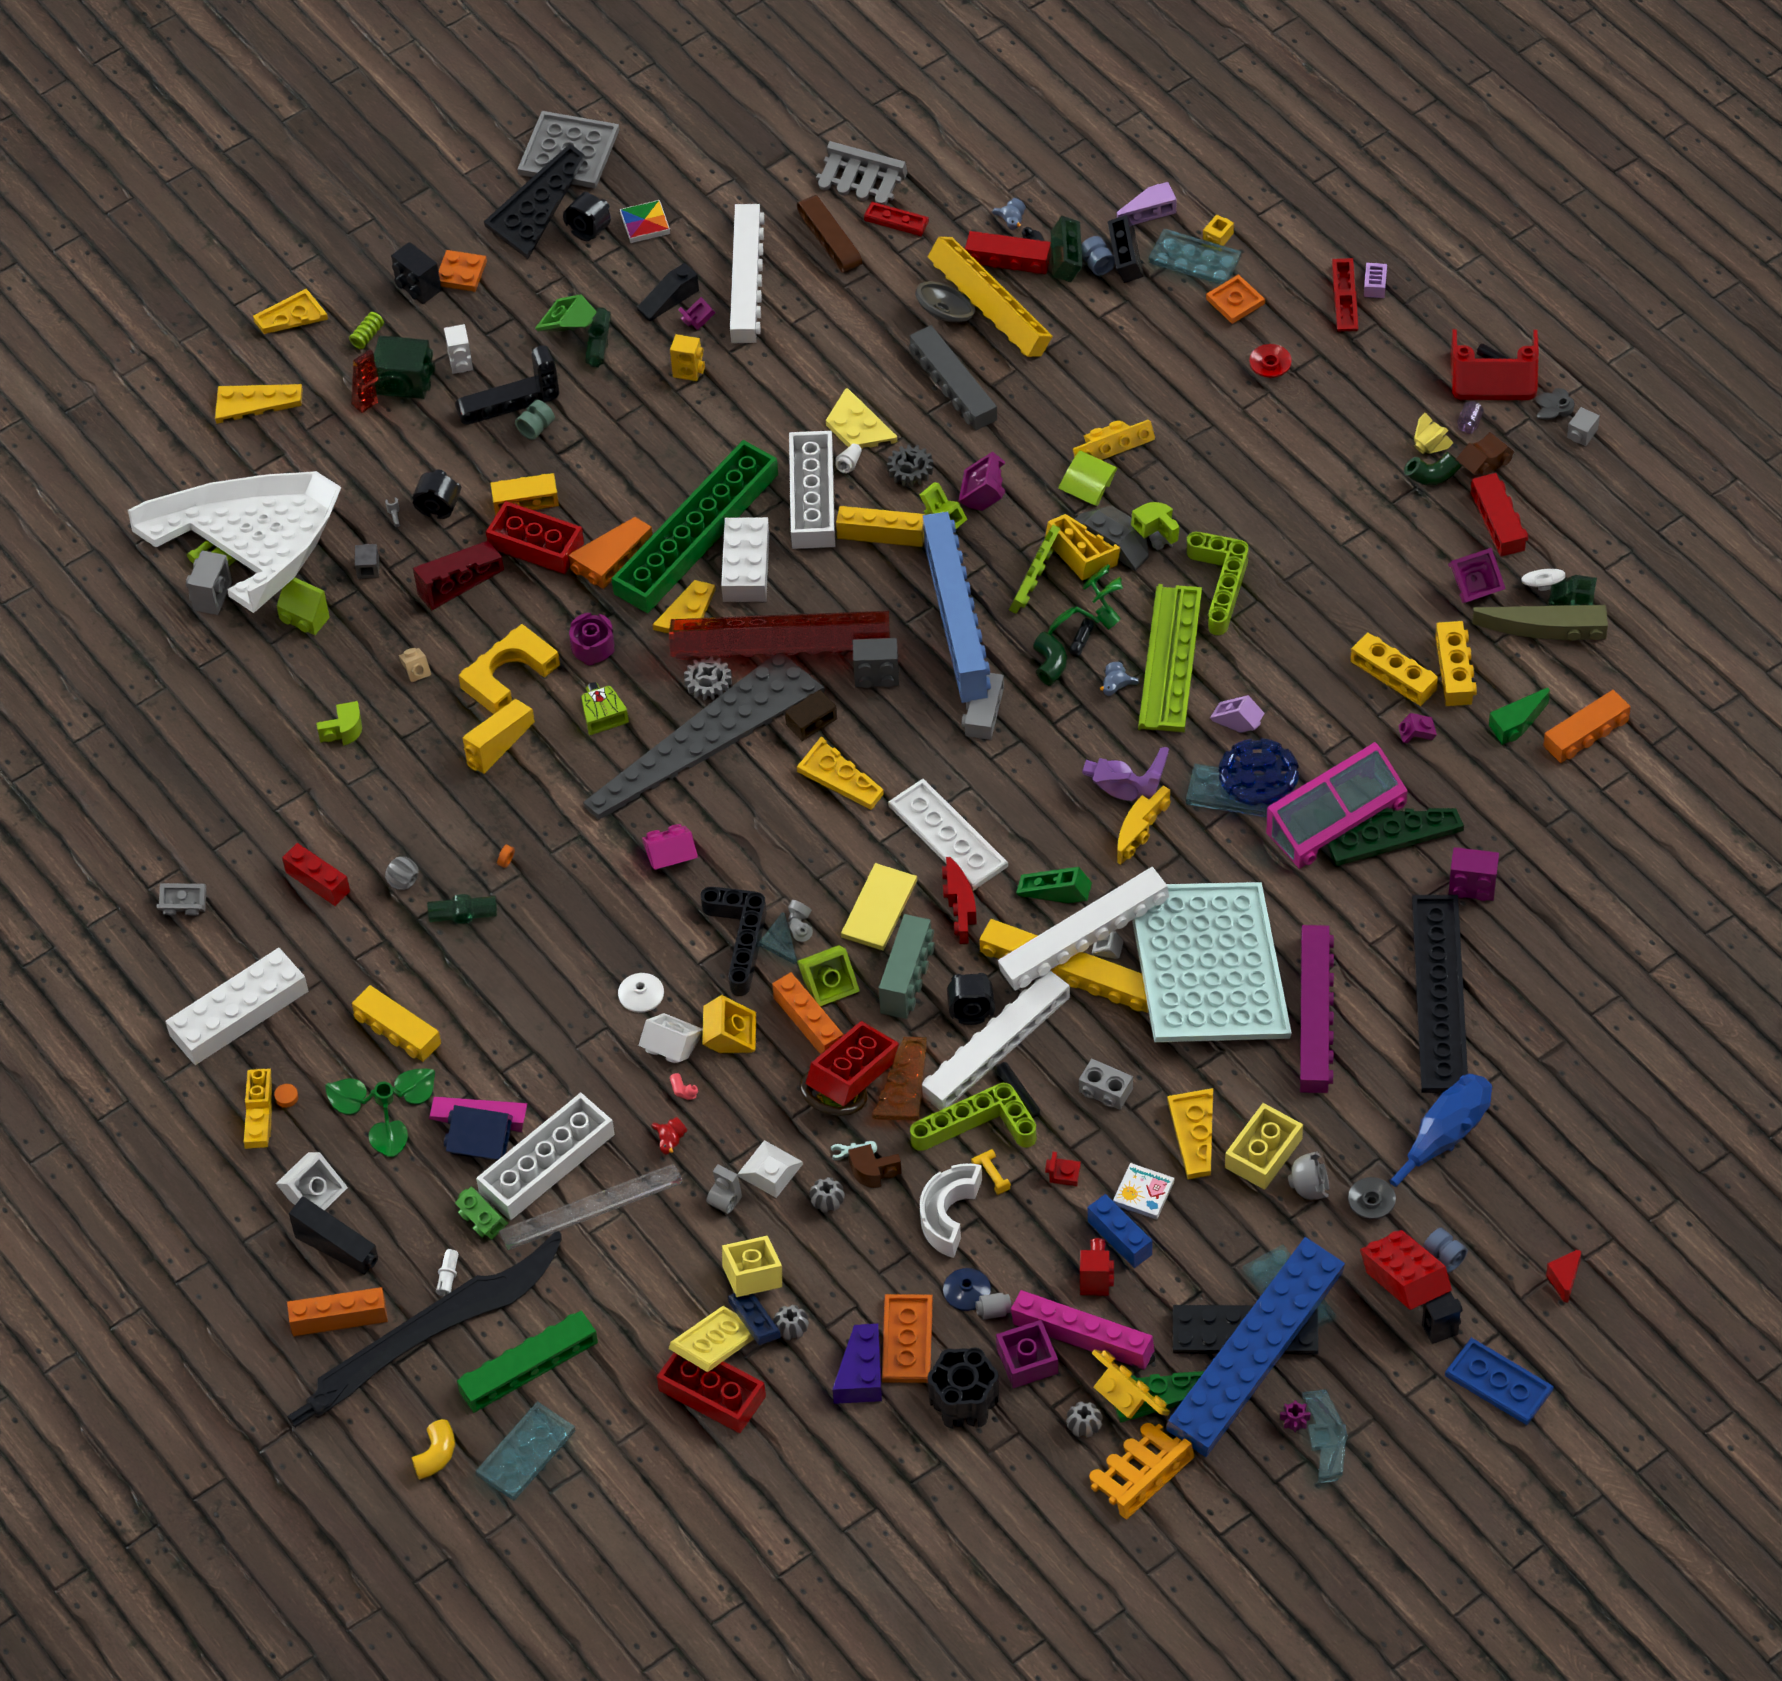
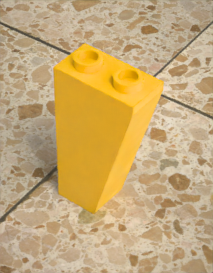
(496, 735)

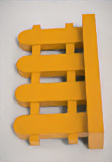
(1151, 1478)

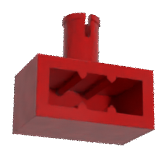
(1096, 1269)

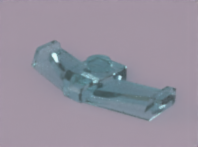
(1326, 1435)

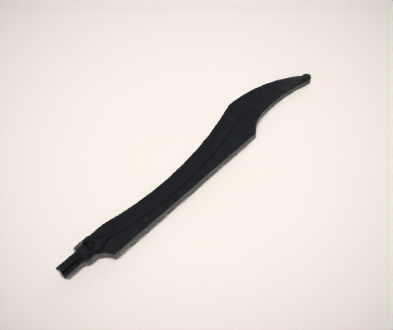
(467, 1301)

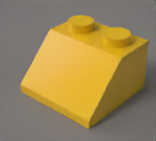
(728, 1026)

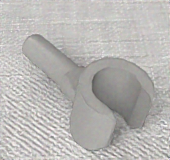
(393, 509)

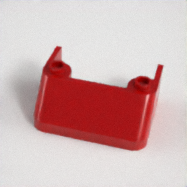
(1494, 378)

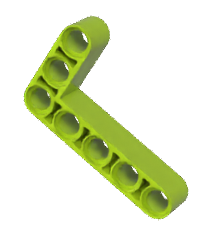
(1233, 557)
(976, 1116)

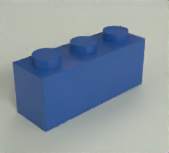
(1119, 1231)

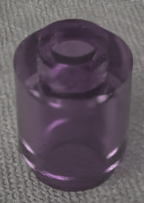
(1470, 417)

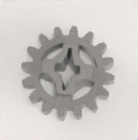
(707, 678)

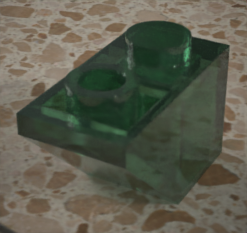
(1573, 591)

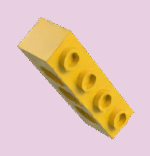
(1454, 663)
(1394, 669)

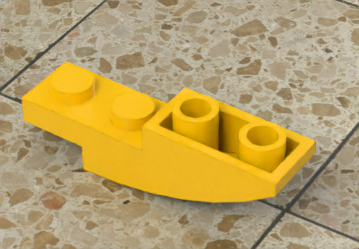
(1137, 822)
(258, 1108)

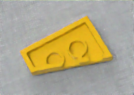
(290, 313)

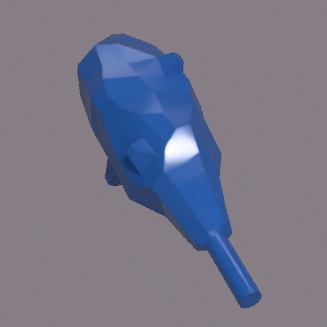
(1448, 1121)

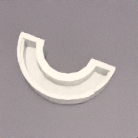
(938, 1195)

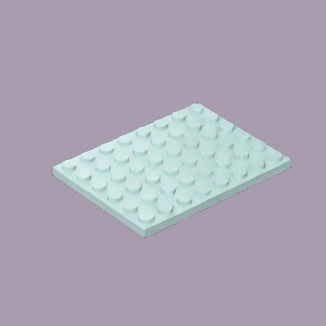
(1211, 965)

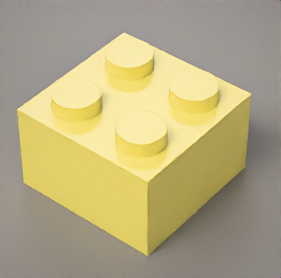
(752, 1266)

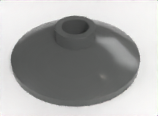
(1371, 1190)

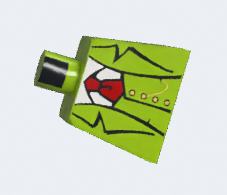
(602, 709)

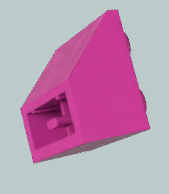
(669, 846)

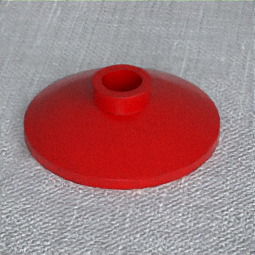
(1270, 360)

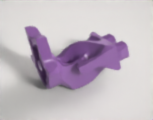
(1120, 781)

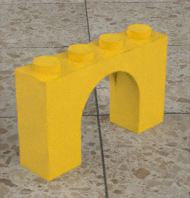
(517, 646)

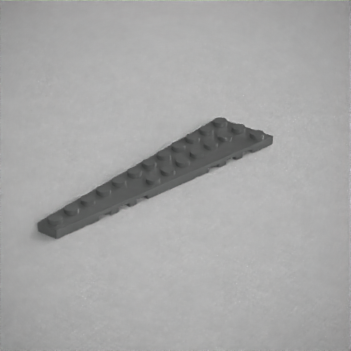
(732, 716)

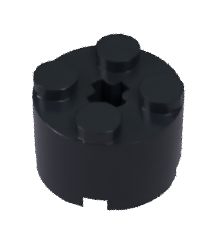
(587, 216)
(436, 494)
(970, 998)

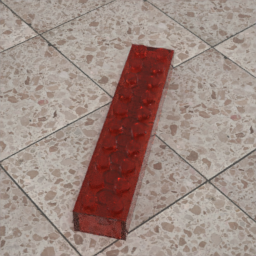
(774, 634)

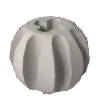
(401, 873)
(827, 1194)
(791, 1322)
(1084, 1419)

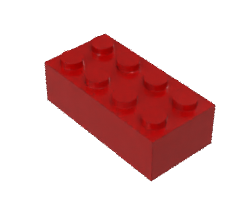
(534, 537)
(852, 1063)
(1405, 1269)
(719, 1394)

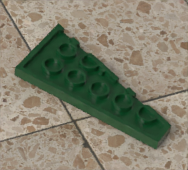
(1393, 831)

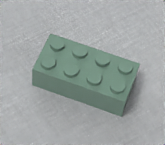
(906, 966)

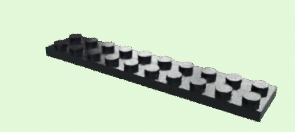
(1439, 991)

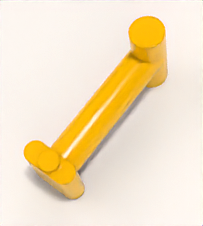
(985, 1159)

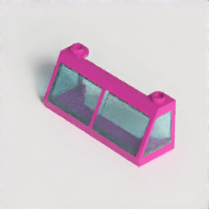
(1334, 804)

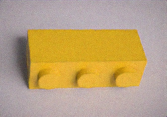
(528, 492)

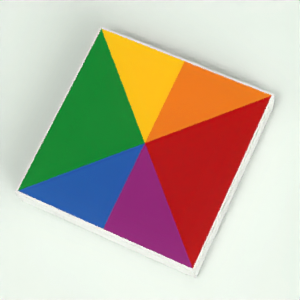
(645, 221)

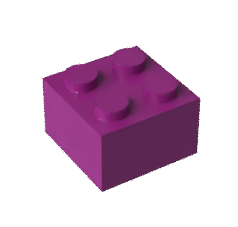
(1473, 874)
(1027, 1353)

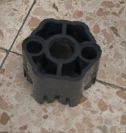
(967, 1402)

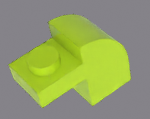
(937, 502)
(1153, 518)
(346, 727)

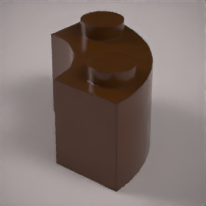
(1485, 455)

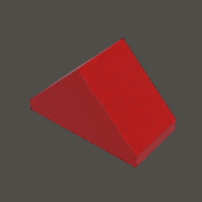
(1563, 1273)

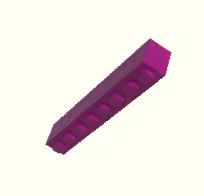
(1315, 1009)

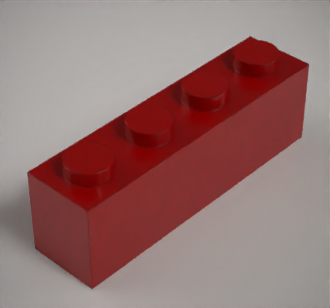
(1009, 252)
(1499, 514)

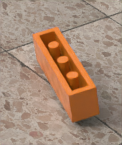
(1587, 726)
(805, 1012)
(337, 1311)

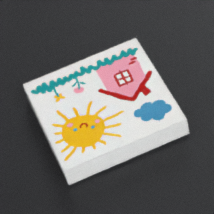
(1143, 1191)

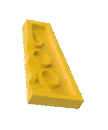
(256, 399)
(836, 773)
(1193, 1127)

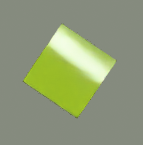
(1087, 477)

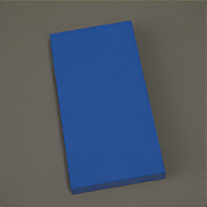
(1499, 1381)

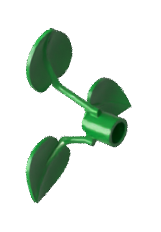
(1105, 613)
(385, 1137)

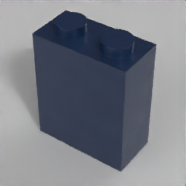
(478, 1132)

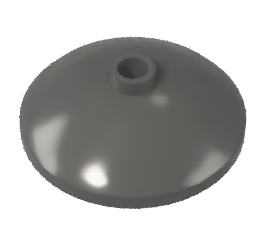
(944, 302)

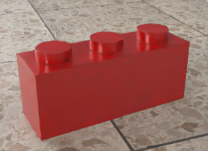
(316, 874)

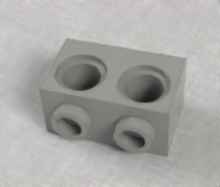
(1108, 1080)

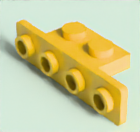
(1116, 439)
(1123, 1390)

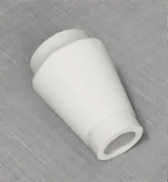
(848, 458)

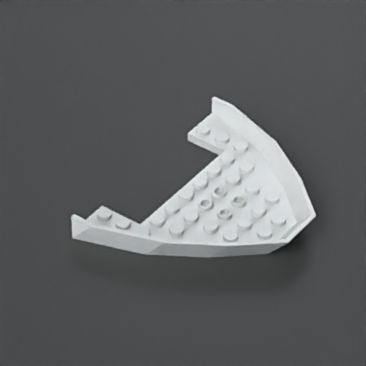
(258, 520)

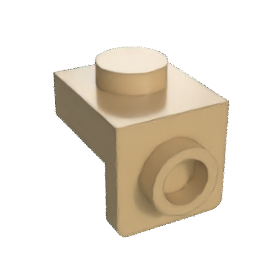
(415, 664)

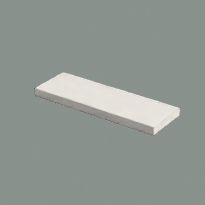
(947, 833)

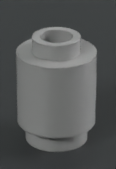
(993, 1305)

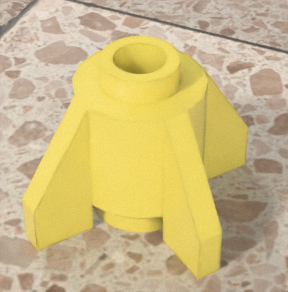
(1430, 436)

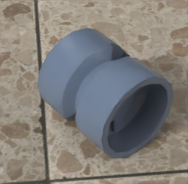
(1097, 255)
(1446, 1250)

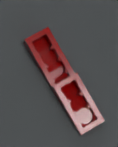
(1344, 294)

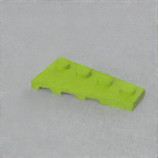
(1036, 568)

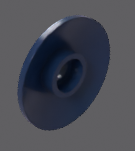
(965, 1297)

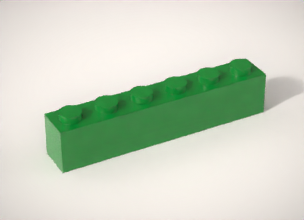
(527, 1361)

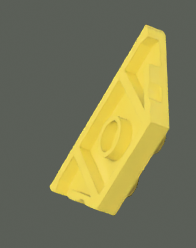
(857, 423)

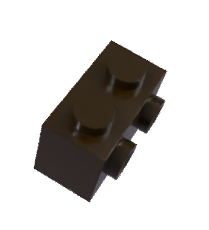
(810, 715)

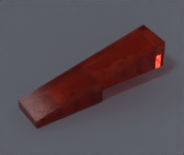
(363, 380)

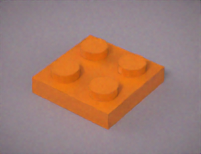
(461, 270)
(1235, 299)

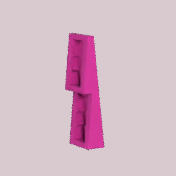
(441, 1107)

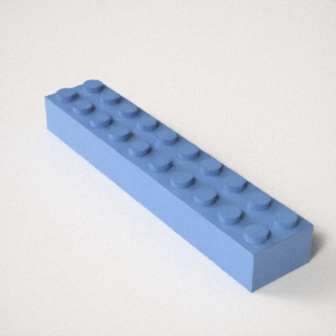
(956, 607)

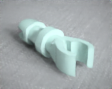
(844, 1149)

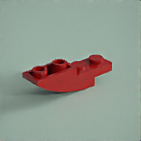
(960, 898)

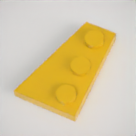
(690, 604)

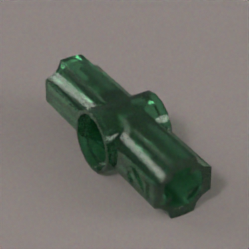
(598, 338)
(462, 908)

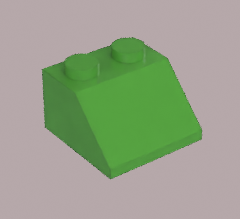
(567, 314)

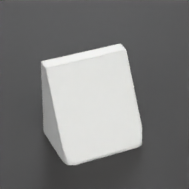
(1109, 947)

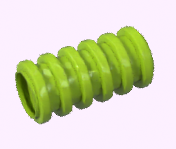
(366, 330)

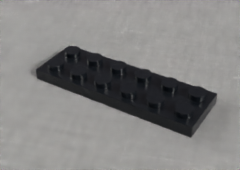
(1208, 1327)

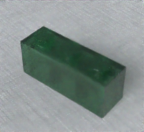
(1066, 249)

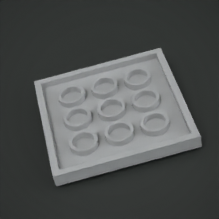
(556, 132)

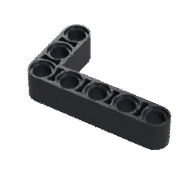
(515, 395)
(723, 906)

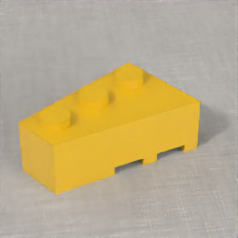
(1081, 548)

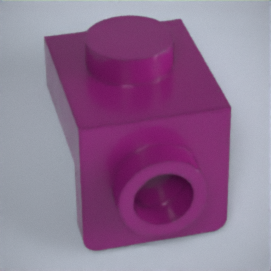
(697, 314)
(1417, 726)

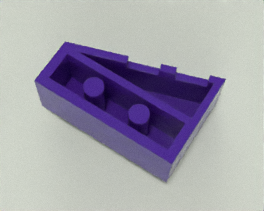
(860, 1368)

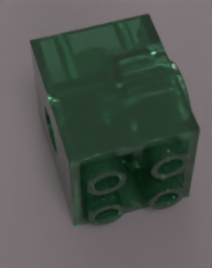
(403, 367)

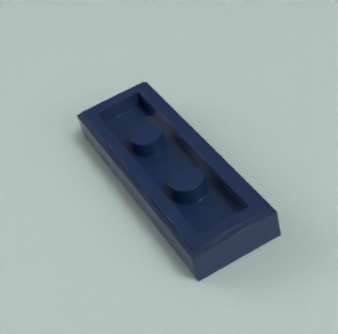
(754, 1318)

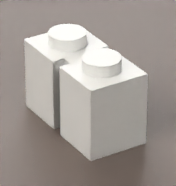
(458, 349)

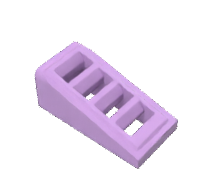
(1376, 287)

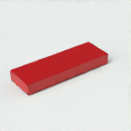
(896, 218)

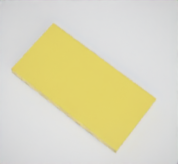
(879, 906)
(712, 1339)

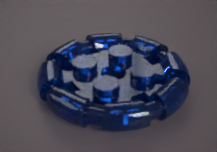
(1263, 762)

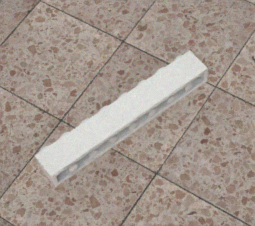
(746, 274)
(1083, 929)
(995, 1040)

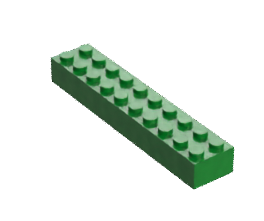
(694, 526)

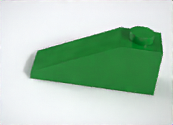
(1515, 718)
(1059, 885)

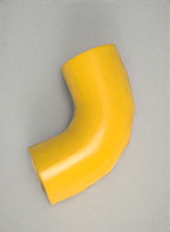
(439, 1452)

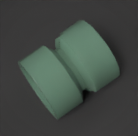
(535, 419)

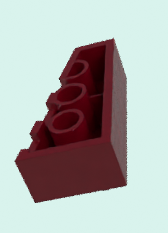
(456, 573)

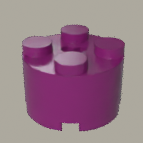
(591, 638)

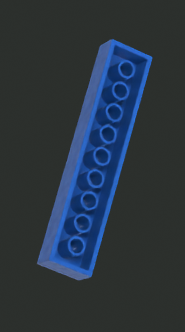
(1255, 1346)

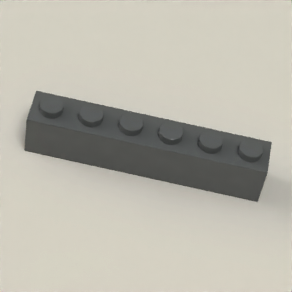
(953, 378)

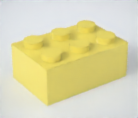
(1263, 1146)

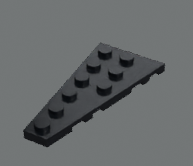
(530, 209)

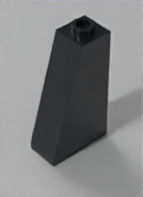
(331, 1236)

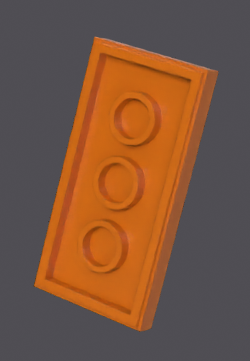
(907, 1338)

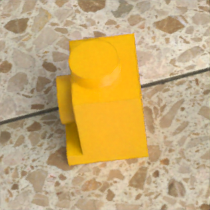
(1218, 230)

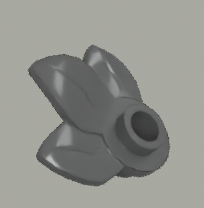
(1555, 404)

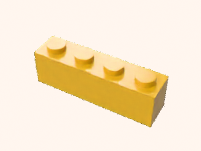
(880, 526)
(396, 1023)

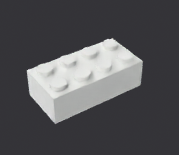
(745, 560)

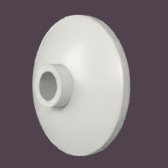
(1543, 578)
(643, 999)

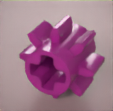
(1292, 1410)

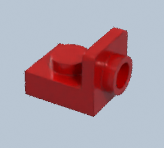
(1062, 1170)

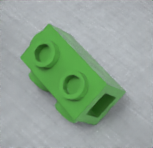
(480, 1212)

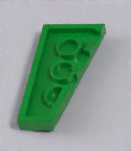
(1169, 1388)

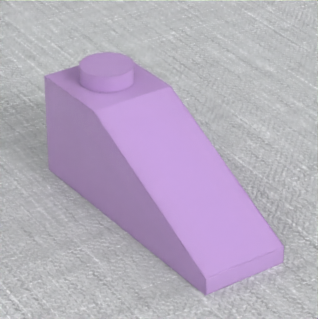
(1150, 204)

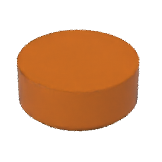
(506, 856)
(286, 1095)

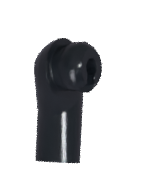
(1028, 233)

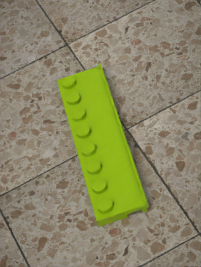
(1170, 658)

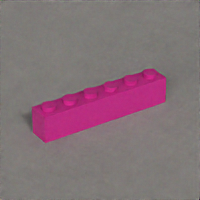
(1084, 1329)

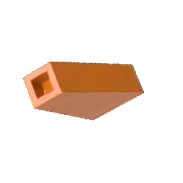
(610, 552)

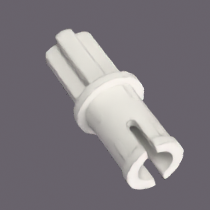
(447, 1272)

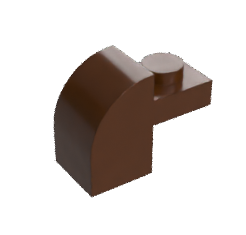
(869, 1170)

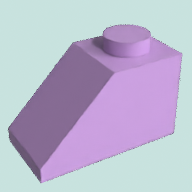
(1238, 714)

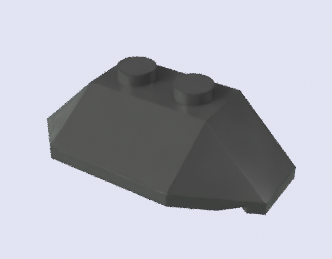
(1117, 530)

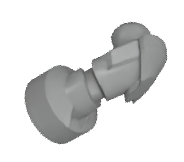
(798, 912)

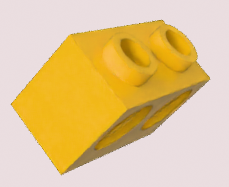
(687, 357)

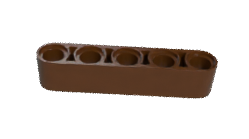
(829, 233)

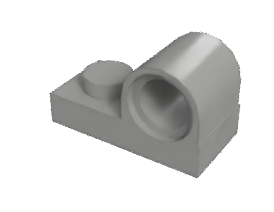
(725, 1191)

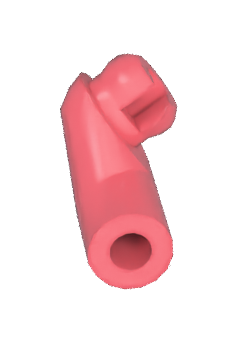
(686, 1092)

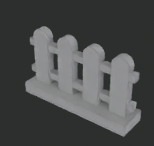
(864, 162)

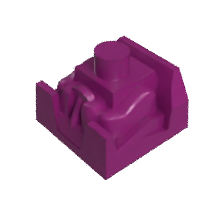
(982, 483)
(1477, 575)

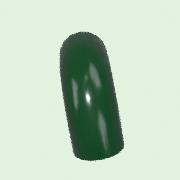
(1432, 473)
(1054, 656)

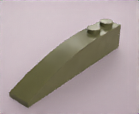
(1546, 622)

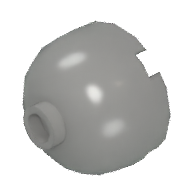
(1309, 1177)

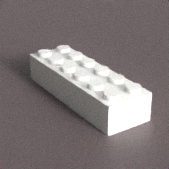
(811, 489)
(237, 1006)
(545, 1156)

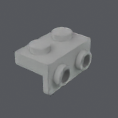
(182, 898)

